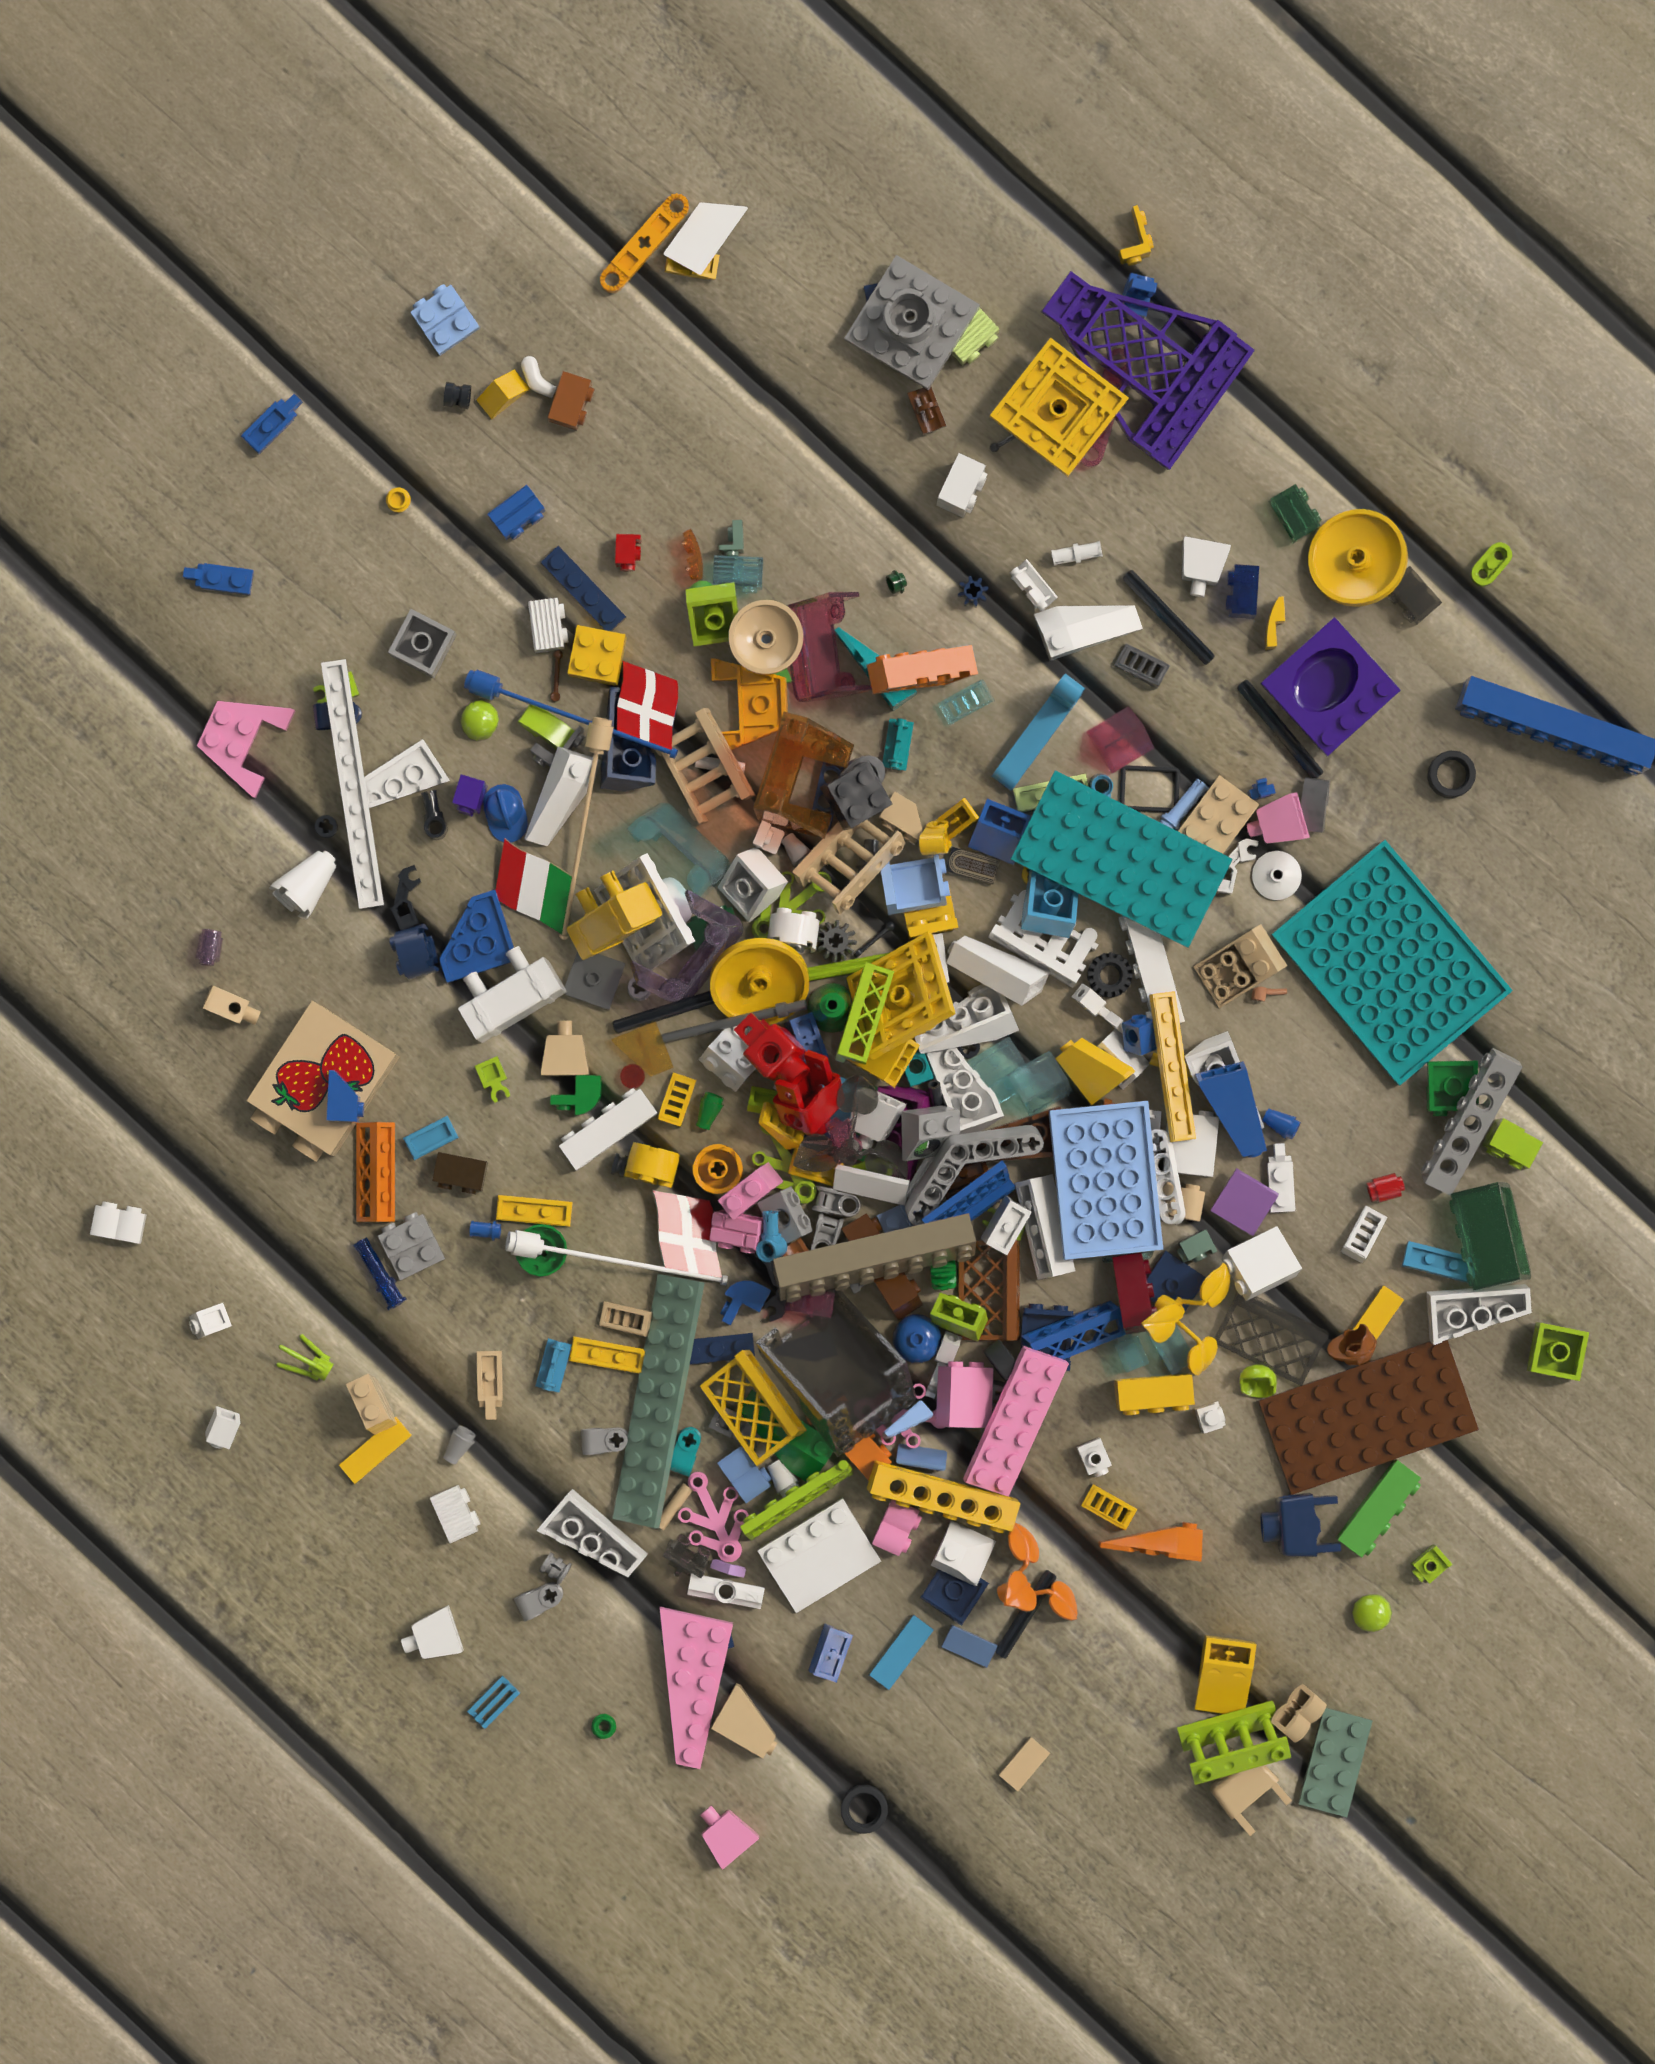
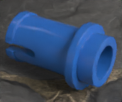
(487, 1230)

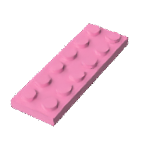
(1015, 1421)

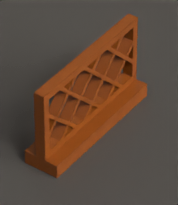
(1010, 1294)

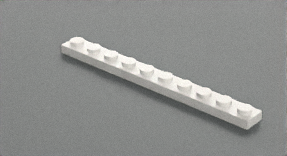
(352, 783)

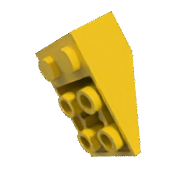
(1224, 1674)

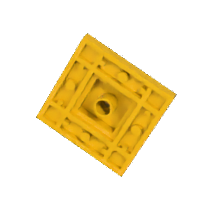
(1066, 383)
(915, 998)

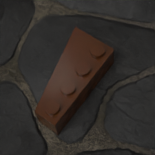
(898, 1291)

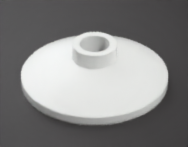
(1266, 883)

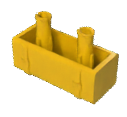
(613, 920)

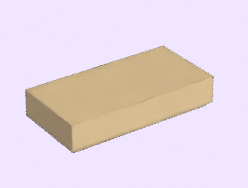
(1024, 1763)

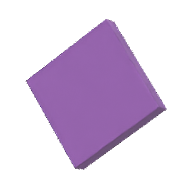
(1244, 1202)

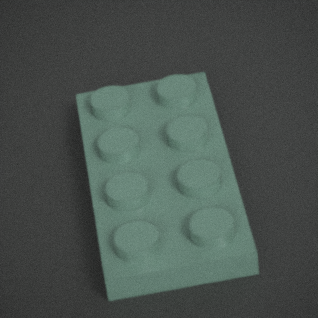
(1335, 1762)

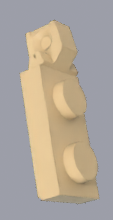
(490, 1381)

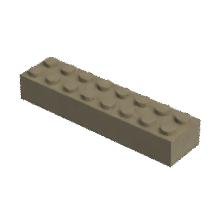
(874, 1257)

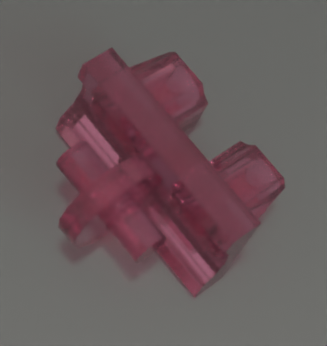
(840, 1131)

